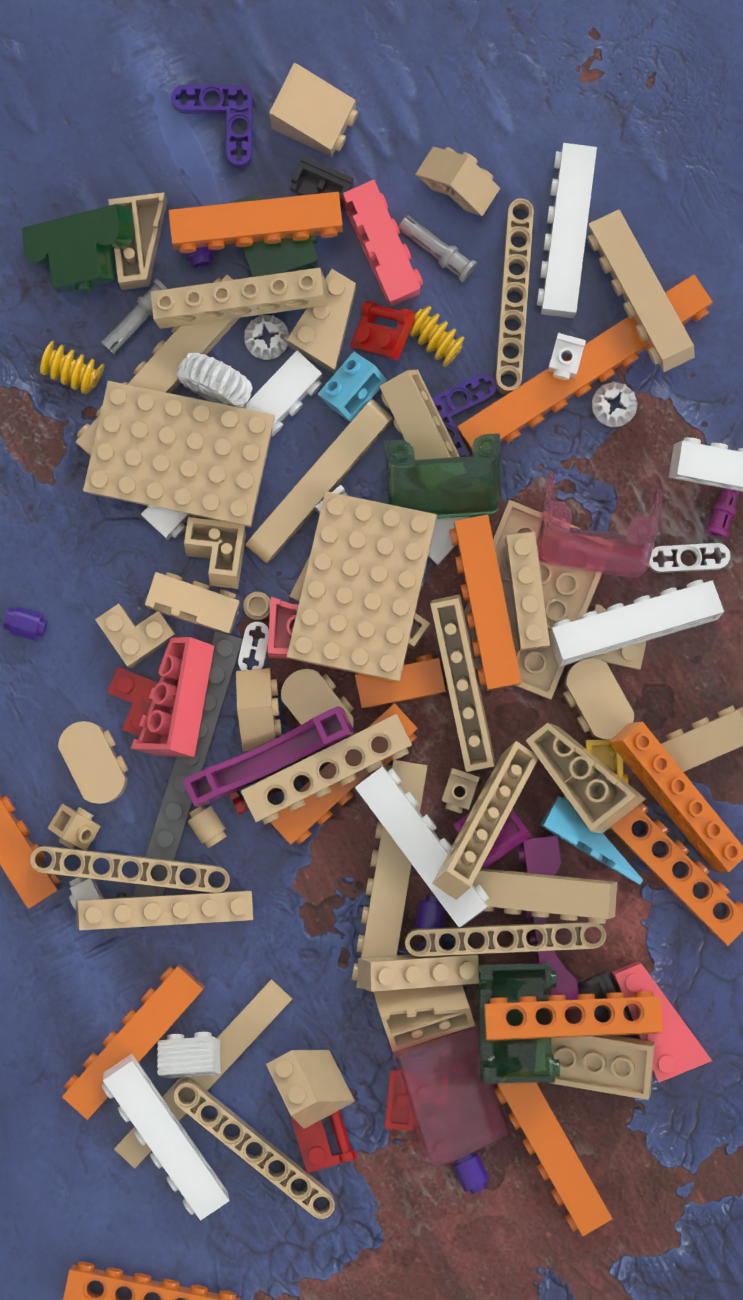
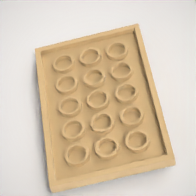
(179, 453)
(362, 586)
(565, 596)

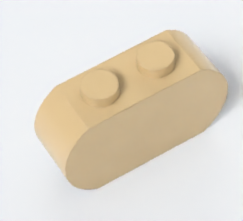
(311, 694)
(597, 698)
(93, 762)

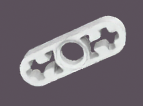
(709, 563)

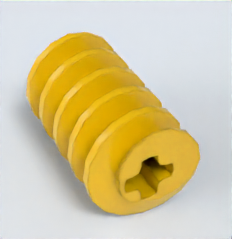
(436, 336)
(70, 369)

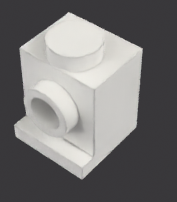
(566, 344)
(83, 890)

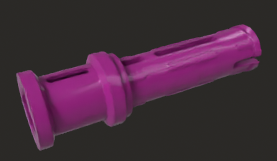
(722, 514)

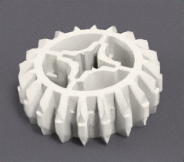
(214, 380)

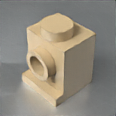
(462, 779)

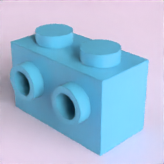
(352, 386)

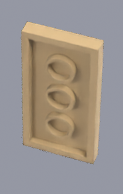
(605, 1064)

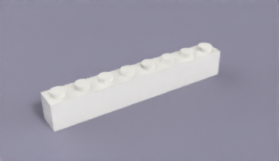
(278, 397)

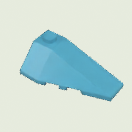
(568, 825)

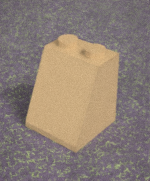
(312, 111)
(310, 1084)

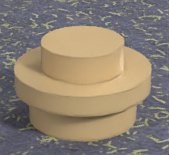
(257, 605)

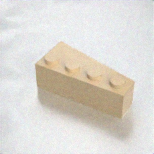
(587, 783)

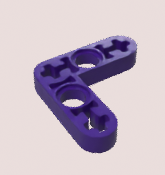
(233, 112)
(449, 411)

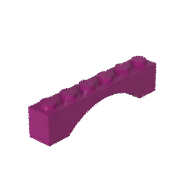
(269, 758)
(543, 857)

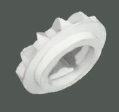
(258, 347)
(619, 416)

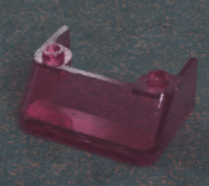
(595, 550)

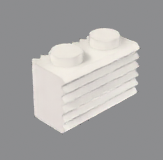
(189, 1056)

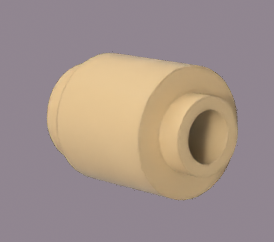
(207, 826)

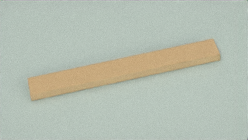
(233, 1043)

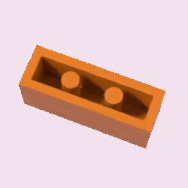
(416, 681)

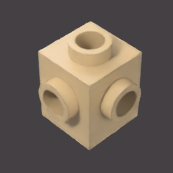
(74, 827)

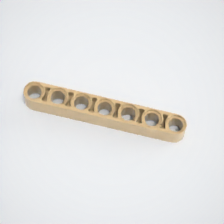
(518, 284)
(320, 478)
(117, 861)
(519, 942)
(259, 1161)

